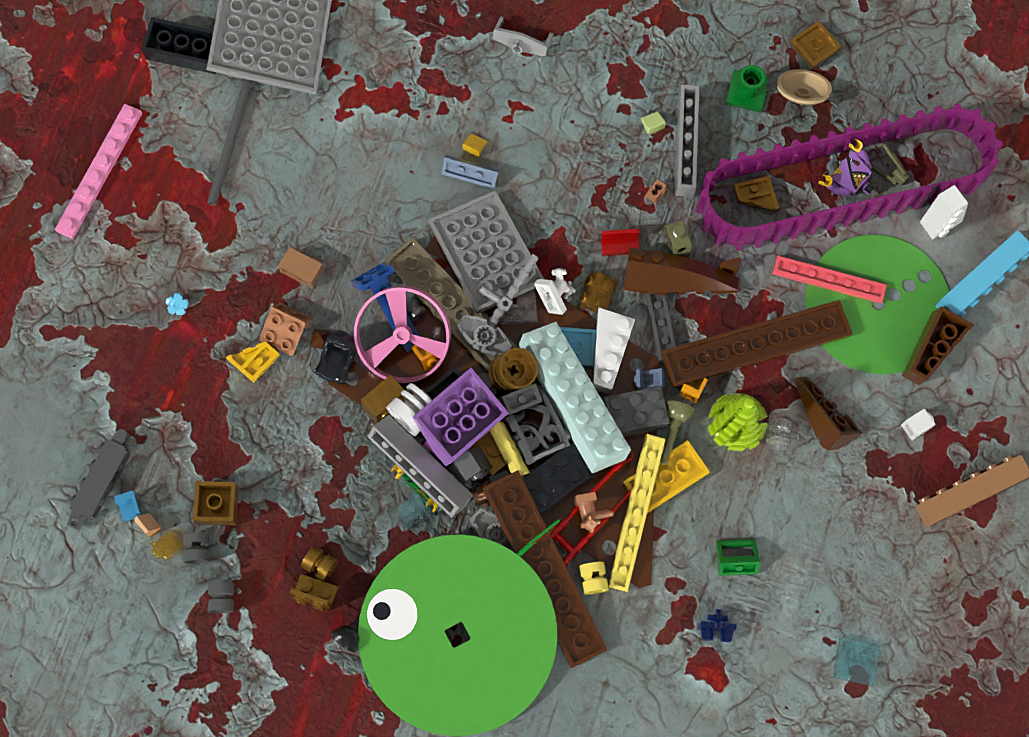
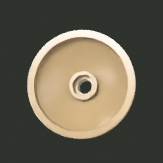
(804, 87)

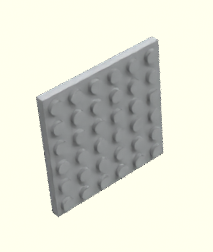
(271, 41)

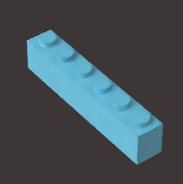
(986, 274)

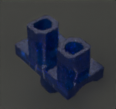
(726, 629)

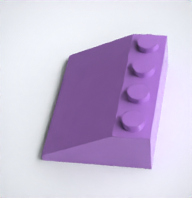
(459, 416)

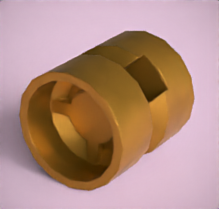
(319, 563)

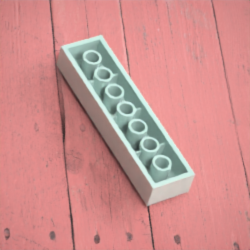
(575, 398)

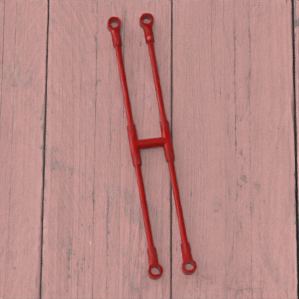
(574, 550)

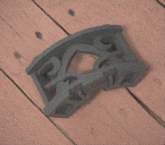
(528, 444)

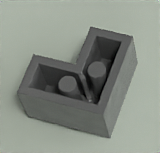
(470, 467)

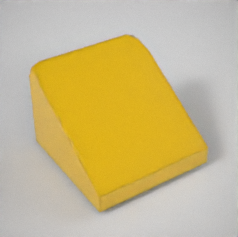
(474, 144)

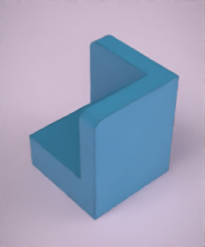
(128, 505)

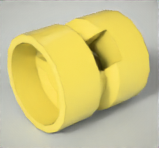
(593, 585)

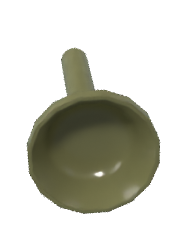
(677, 414)

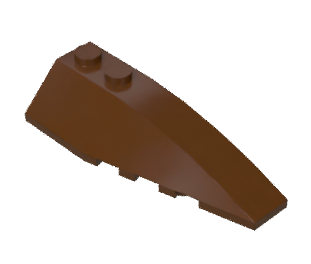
(665, 272)

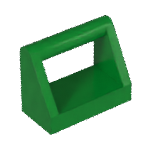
(737, 564)

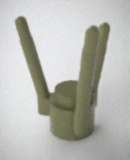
(901, 175)

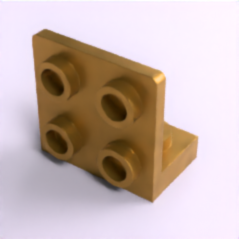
(314, 591)

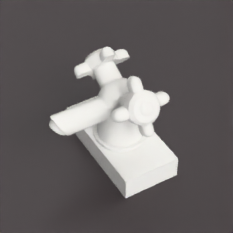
(551, 291)

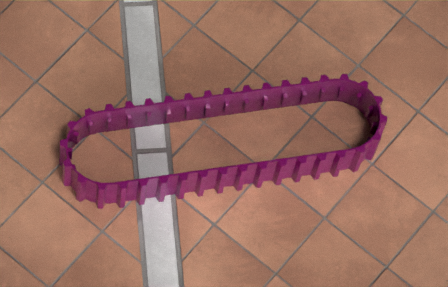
(957, 119)

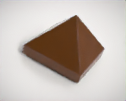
(318, 338)

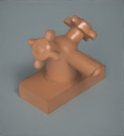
(588, 512)

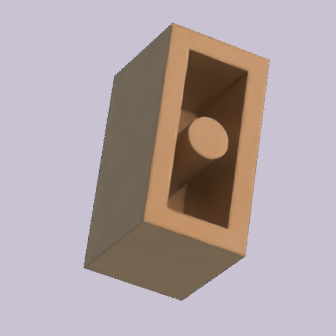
(301, 267)

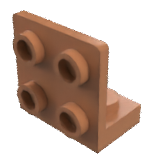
(284, 328)

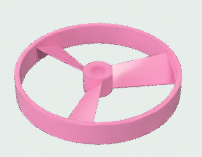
(402, 334)

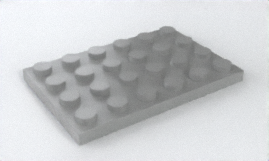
(483, 249)

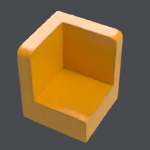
(693, 390)

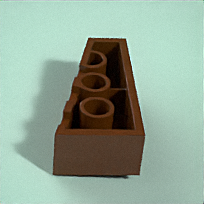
(935, 344)

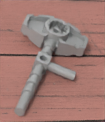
(484, 334)
(487, 526)

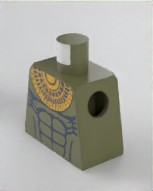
(675, 238)

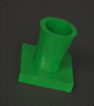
(748, 88)

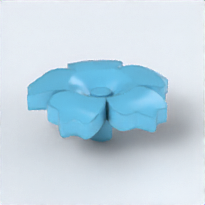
(176, 304)

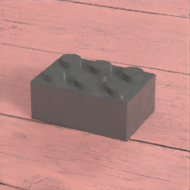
(638, 411)

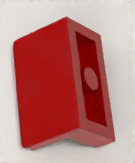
(619, 241)

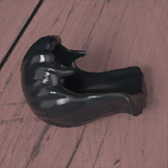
(336, 357)

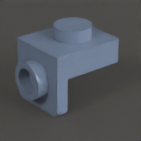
(649, 378)

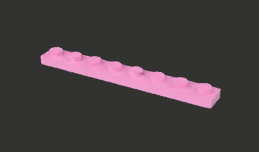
(98, 171)

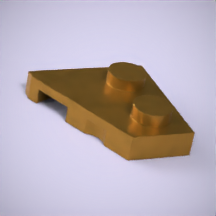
(757, 194)

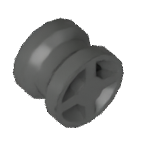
(414, 310)

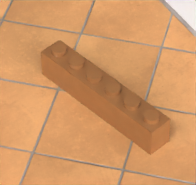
(972, 491)

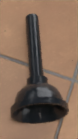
(347, 636)

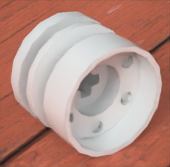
(404, 411)

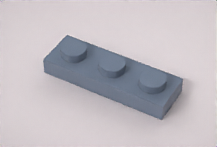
(470, 171)

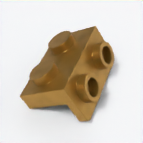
(596, 292)

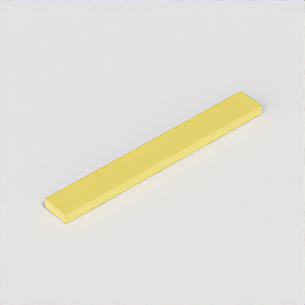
(636, 512)

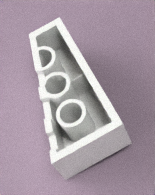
(945, 213)
(611, 341)

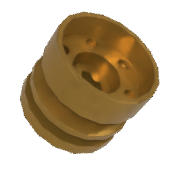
(520, 364)

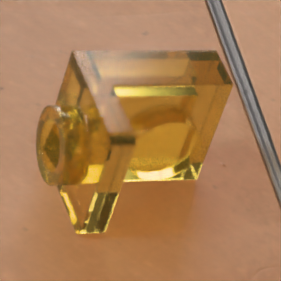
(166, 546)

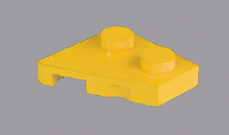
(254, 360)

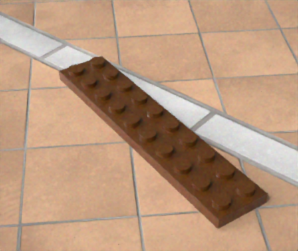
(756, 343)
(520, 524)

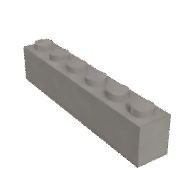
(687, 141)
(420, 466)

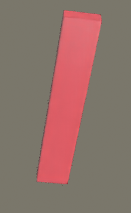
(829, 279)

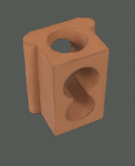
(655, 198)

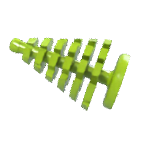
(737, 421)

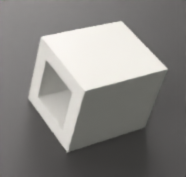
(918, 424)

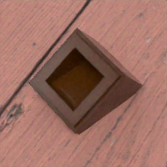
(730, 266)

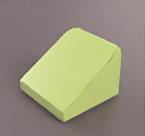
(653, 123)

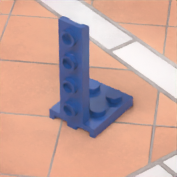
(377, 280)

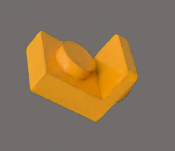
(427, 359)

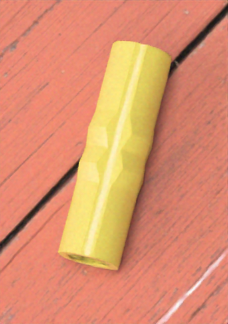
(508, 449)

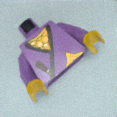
(851, 173)

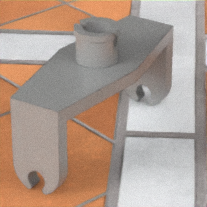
(521, 41)

